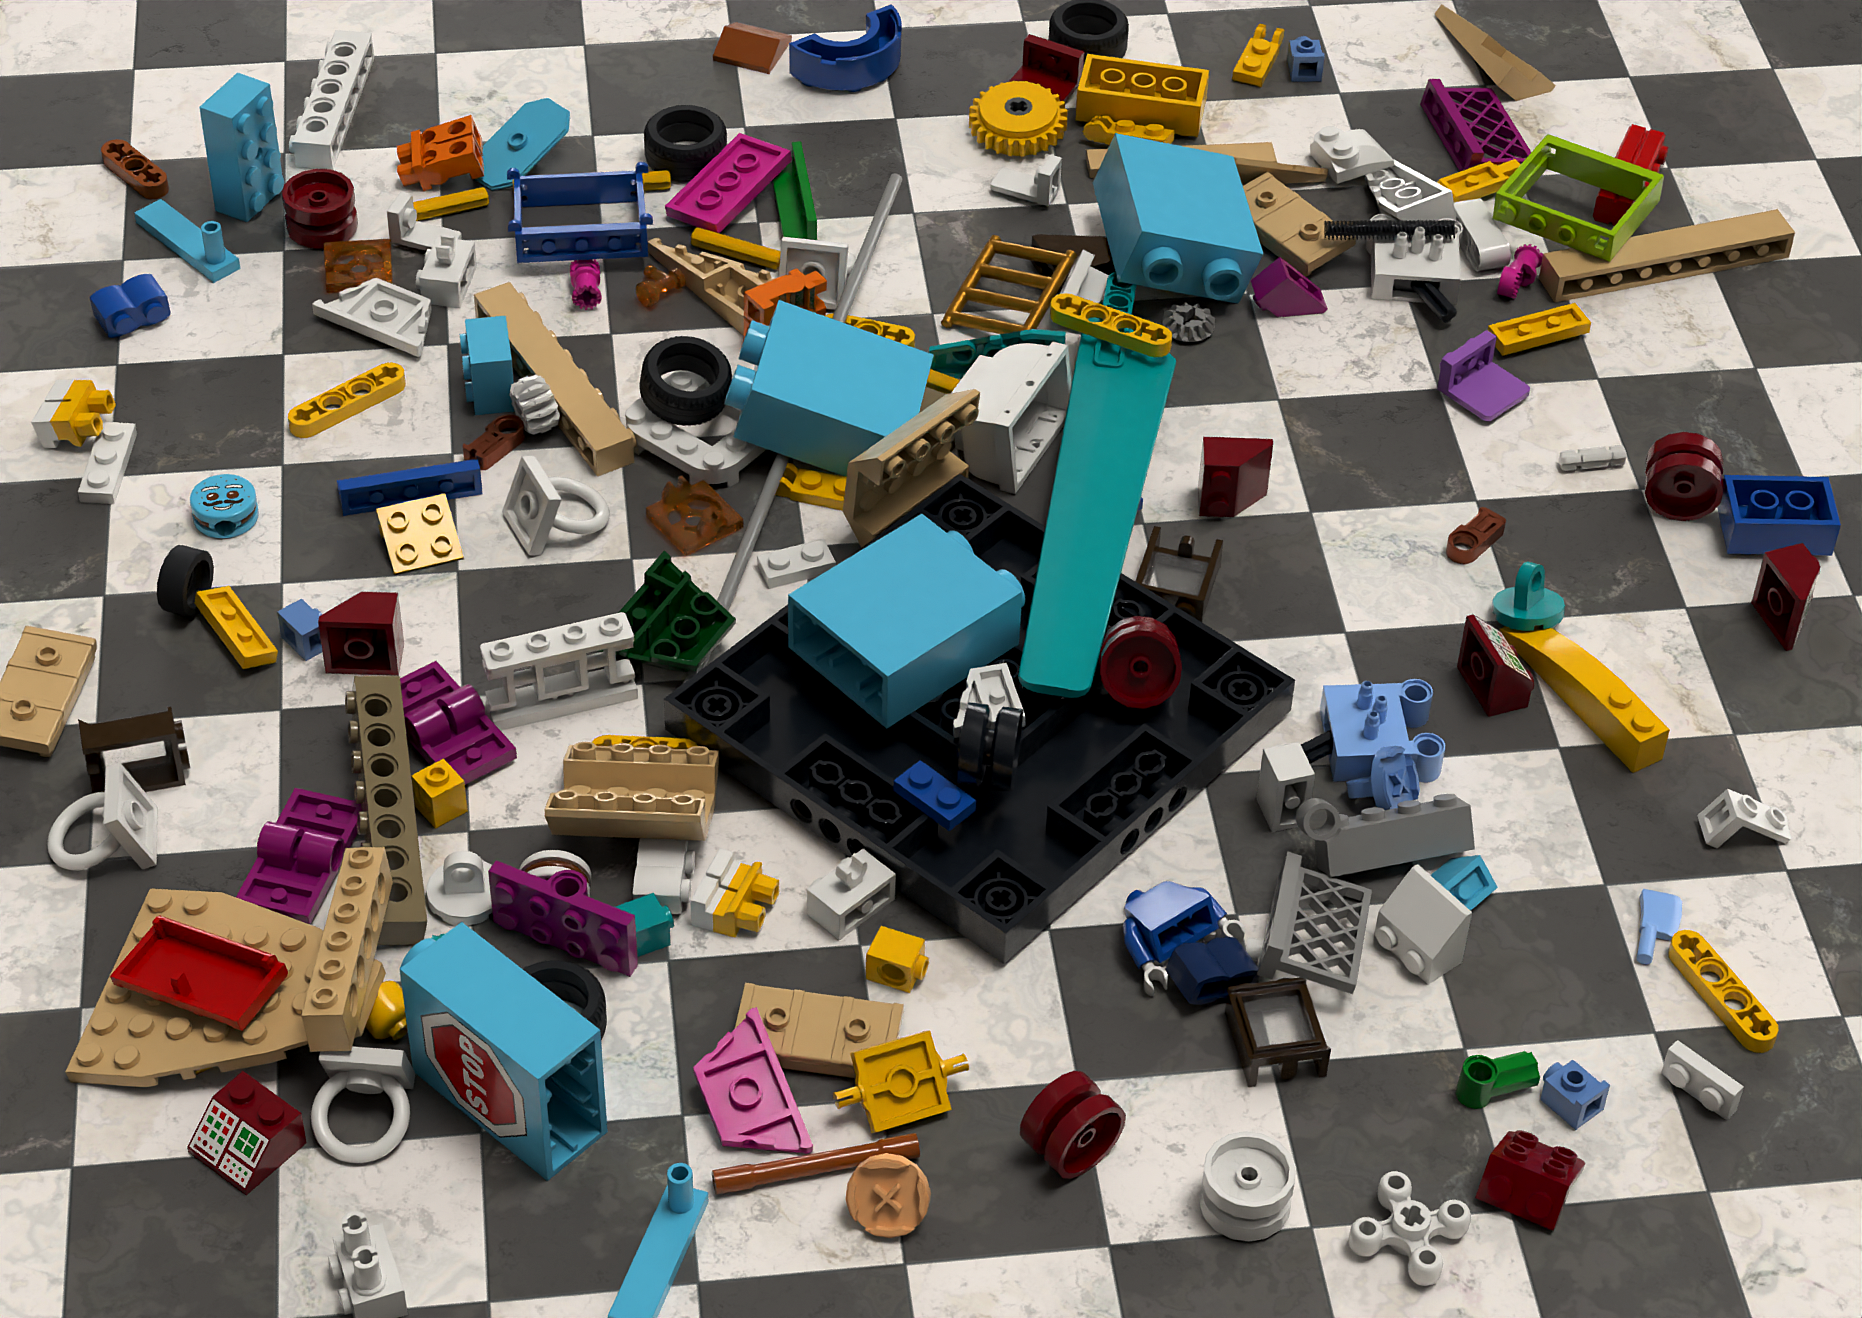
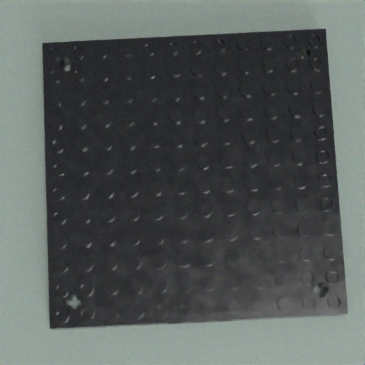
(1087, 769)

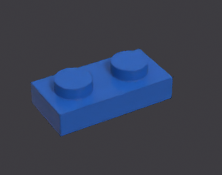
(934, 795)

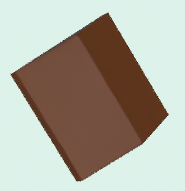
(751, 47)

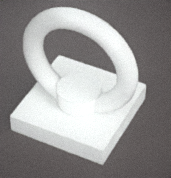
(825, 257)
(535, 502)
(127, 816)
(369, 1073)

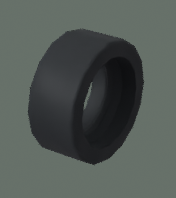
(181, 576)

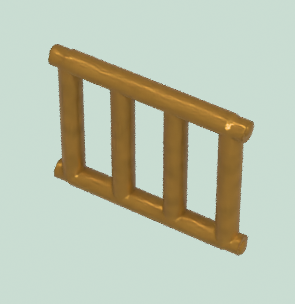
(982, 269)

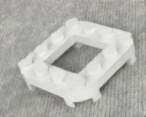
(695, 457)

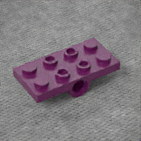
(452, 724)
(301, 854)
(564, 916)

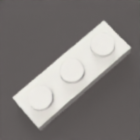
(107, 463)

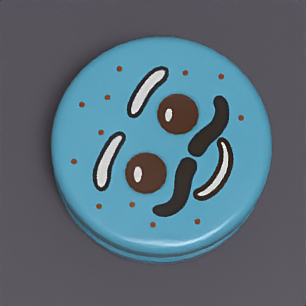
(224, 506)

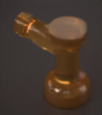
(649, 292)

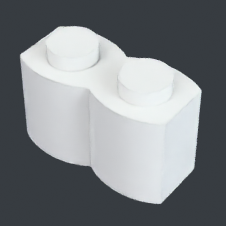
(663, 871)

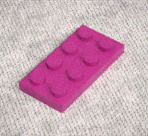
(728, 183)

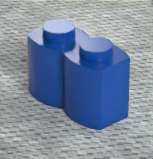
(131, 305)

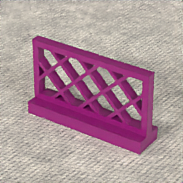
(1459, 133)

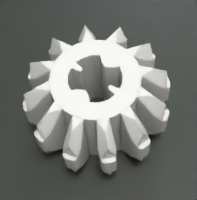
(534, 404)

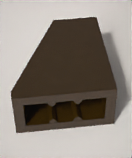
(1061, 243)

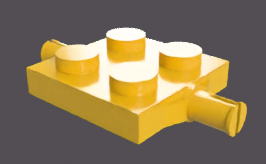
(900, 1081)

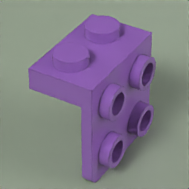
(1477, 382)

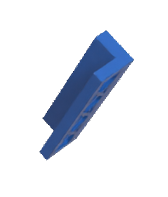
(396, 487)

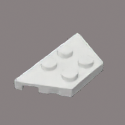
(381, 313)

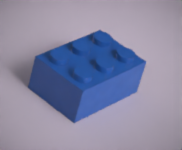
(1777, 513)

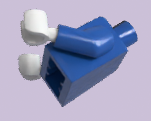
(1168, 918)

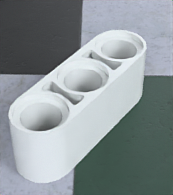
(1481, 236)

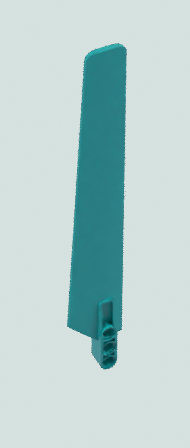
(1093, 504)

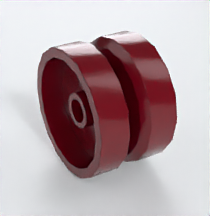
(319, 207)
(1684, 476)
(1140, 683)
(1072, 1124)

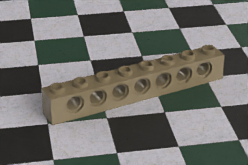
(387, 800)

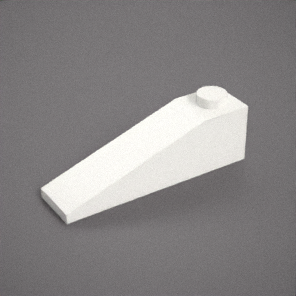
(1410, 194)

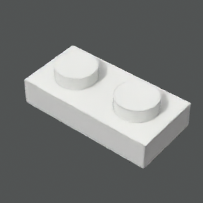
(795, 563)
(1702, 1080)

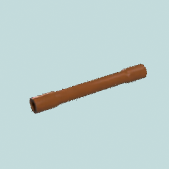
(748, 1176)

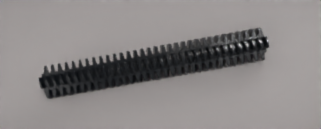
(1385, 228)

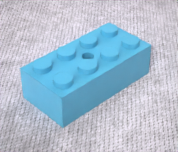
(242, 147)

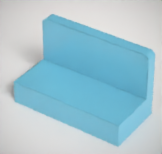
(1466, 879)

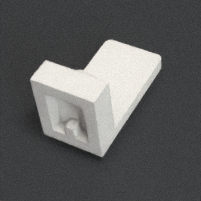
(1037, 188)
(409, 232)
(1733, 811)

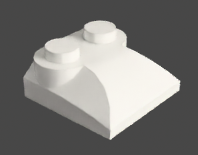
(1348, 153)

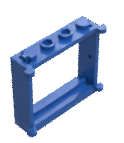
(580, 241)

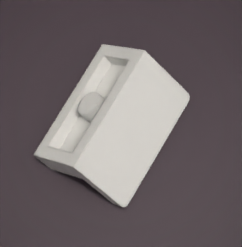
(1085, 280)

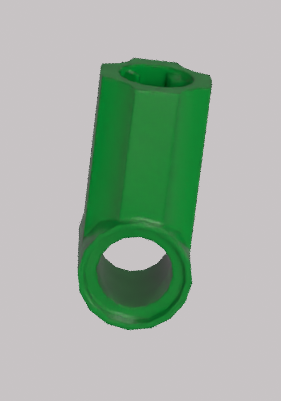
(1486, 1077)

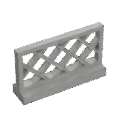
(1287, 918)

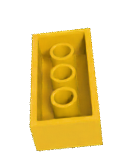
(1143, 93)

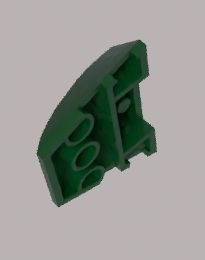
(673, 620)

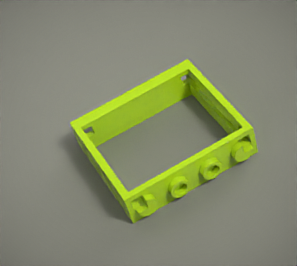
(1587, 167)

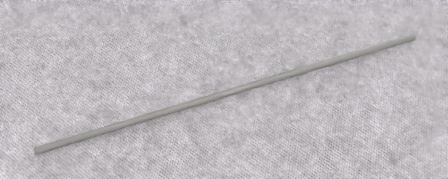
(779, 465)

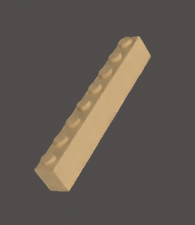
(1669, 256)
(584, 414)

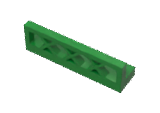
(795, 199)

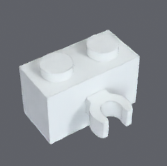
(447, 271)
(850, 893)

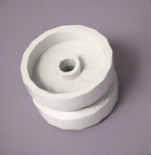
(1247, 1186)

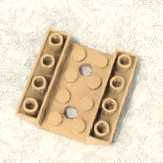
(907, 466)
(635, 792)

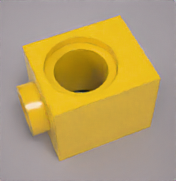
(439, 793)
(896, 959)

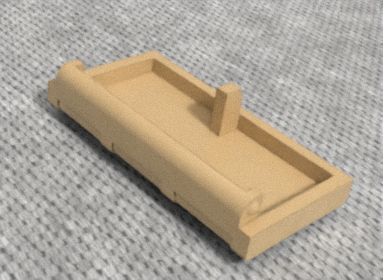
(1291, 225)
(42, 687)
(819, 1029)

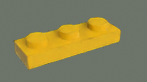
(1540, 328)
(236, 627)

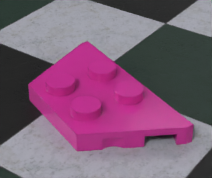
(750, 1092)

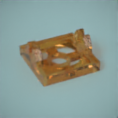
(334, 250)
(723, 523)

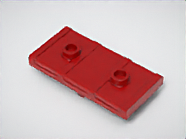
(201, 972)

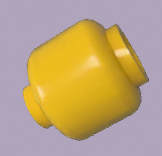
(388, 1013)

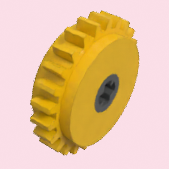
(1018, 118)

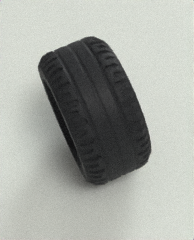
(1090, 17)
(678, 125)
(689, 355)
(574, 985)

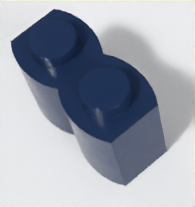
(1208, 969)

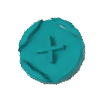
(1528, 602)

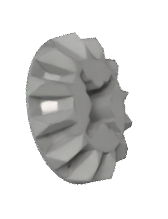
(1195, 330)

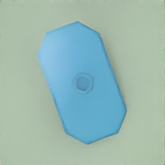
(523, 141)

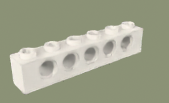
(332, 100)

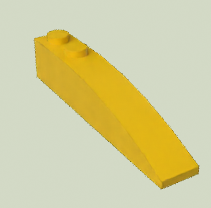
(1594, 695)

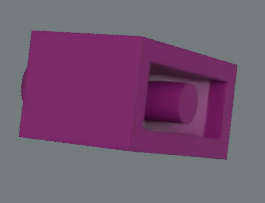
(1286, 291)

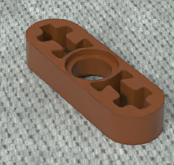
(132, 158)

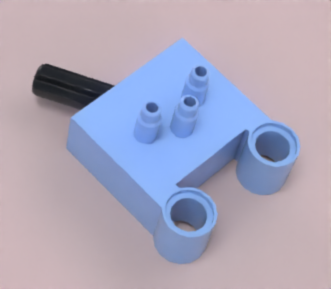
(1374, 716)

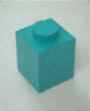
(651, 922)

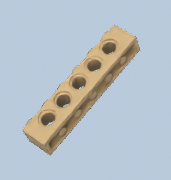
(347, 950)

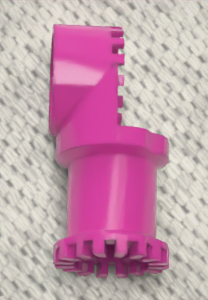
(1521, 271)
(585, 280)

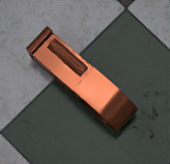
(494, 444)
(1478, 534)

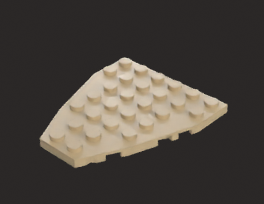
(141, 1039)

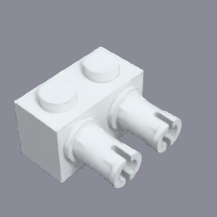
(367, 1270)

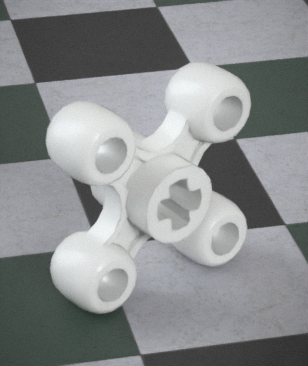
(1409, 1228)

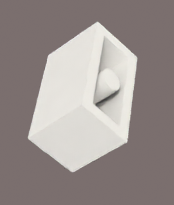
(1284, 784)

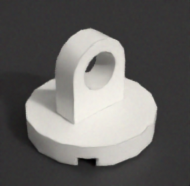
(460, 889)

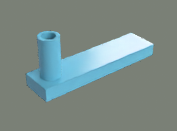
(197, 246)
(662, 1247)

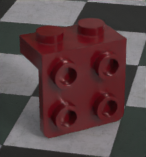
(1051, 66)
(1529, 1178)

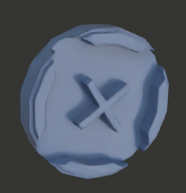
(1391, 779)

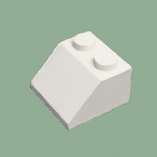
(1424, 926)

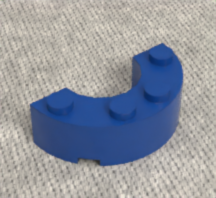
(853, 62)

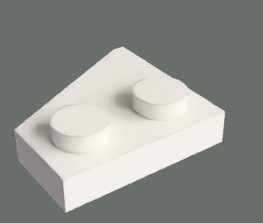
(988, 686)

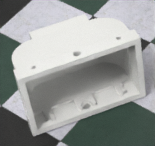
(1019, 411)

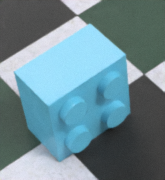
(487, 364)

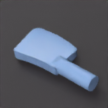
(1659, 919)

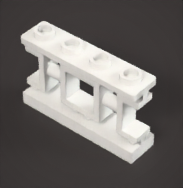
(563, 692)

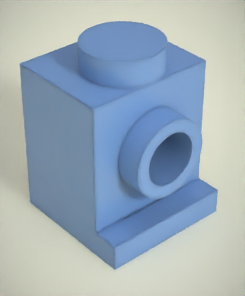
(1305, 51)
(301, 629)
(1573, 1093)

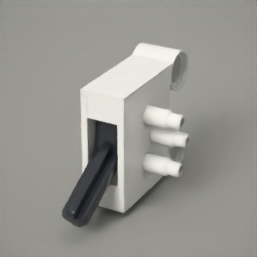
(1417, 268)

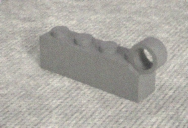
(1388, 836)

